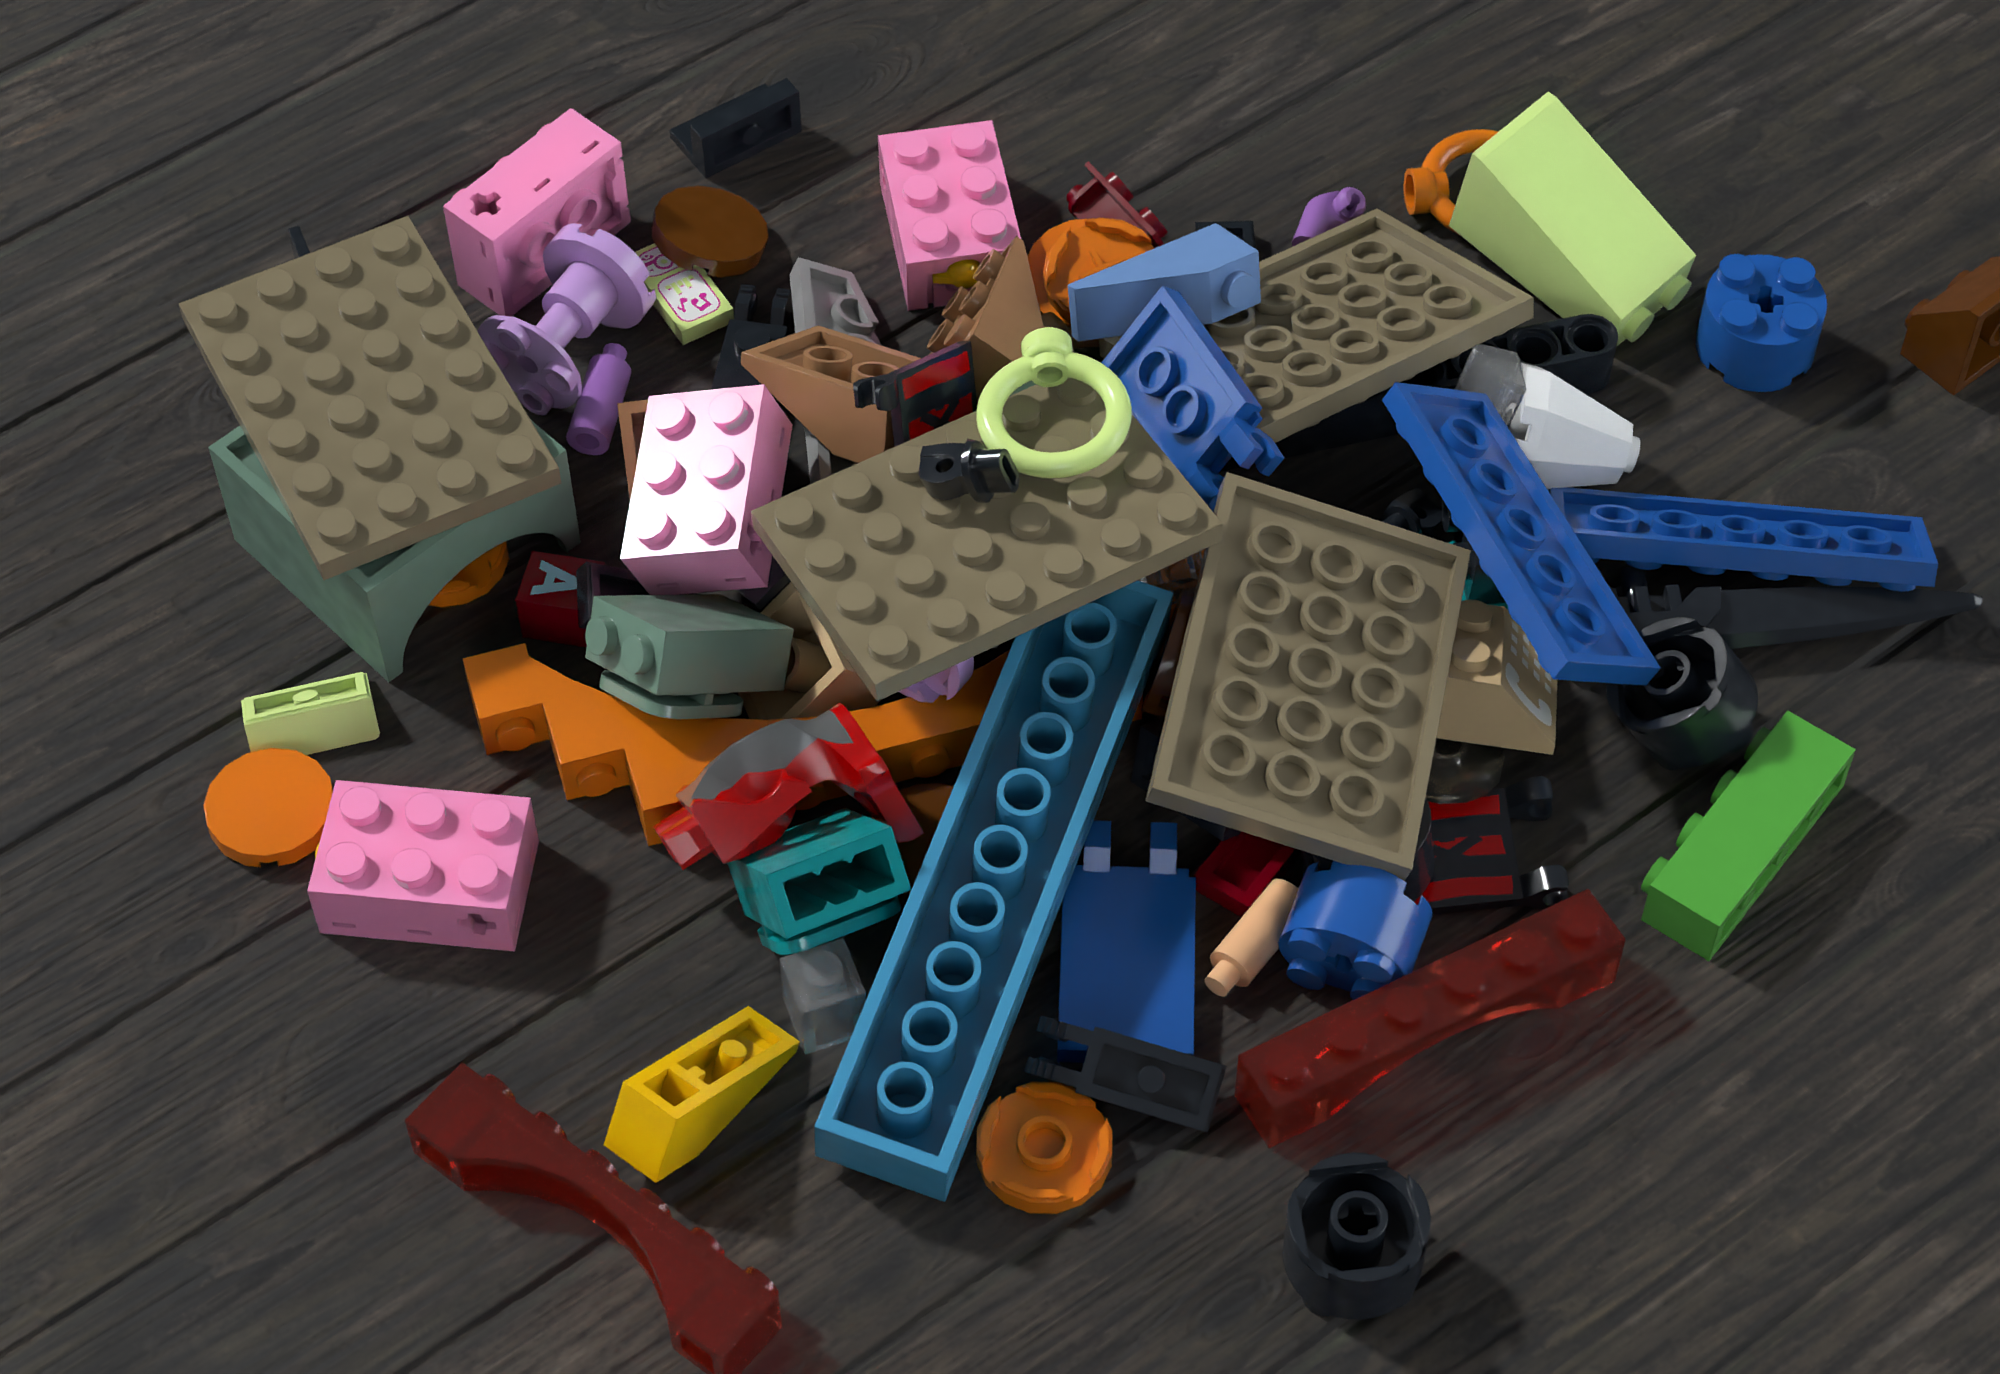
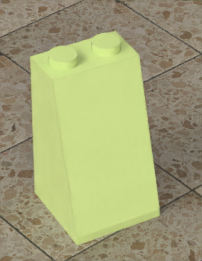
(1570, 222)

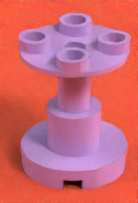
(593, 284)

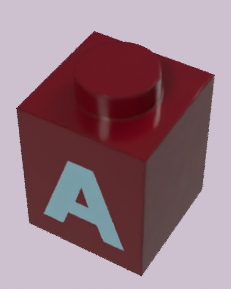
(549, 599)

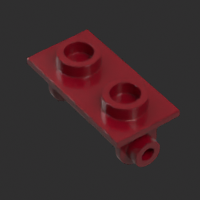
(1110, 199)

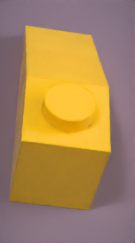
(695, 1092)

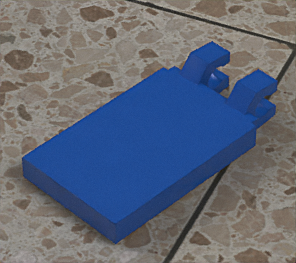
(1190, 395)
(1129, 945)

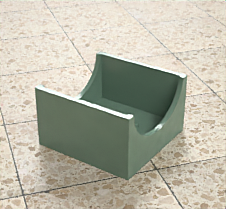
(383, 599)

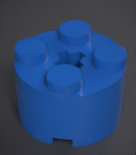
(1761, 320)
(1352, 929)

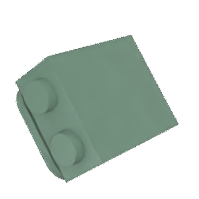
(686, 652)

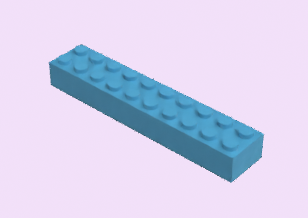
(990, 893)

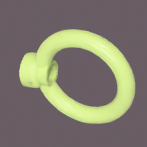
(1048, 363)

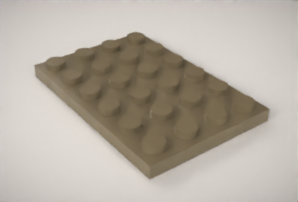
(1356, 317)
(368, 396)
(936, 581)
(1312, 678)

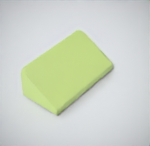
(312, 716)

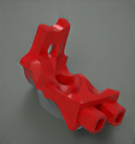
(755, 785)

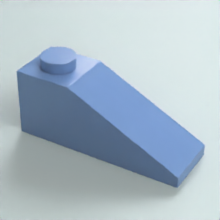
(1208, 268)

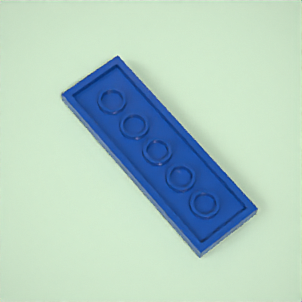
(1520, 536)
(1751, 537)

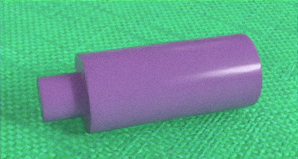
(597, 405)

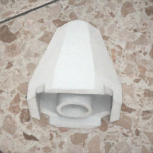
(1570, 434)

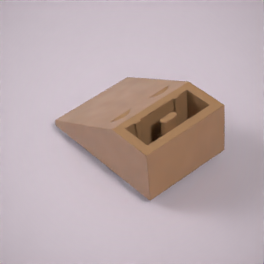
(993, 313)

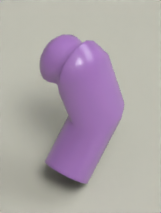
(1329, 212)

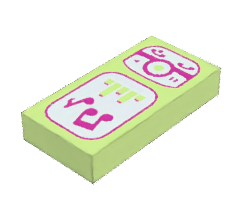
(685, 298)

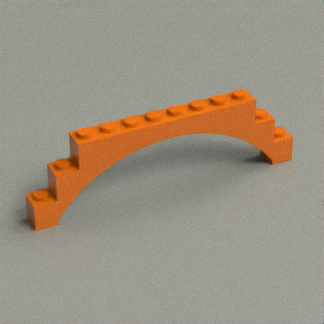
(612, 744)

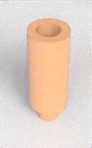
(1252, 939)

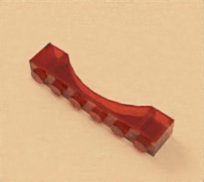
(1333, 1058)
(491, 1143)

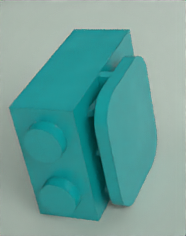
(821, 881)

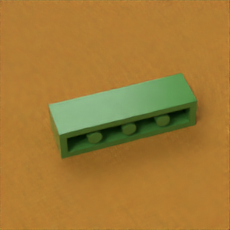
(1745, 834)

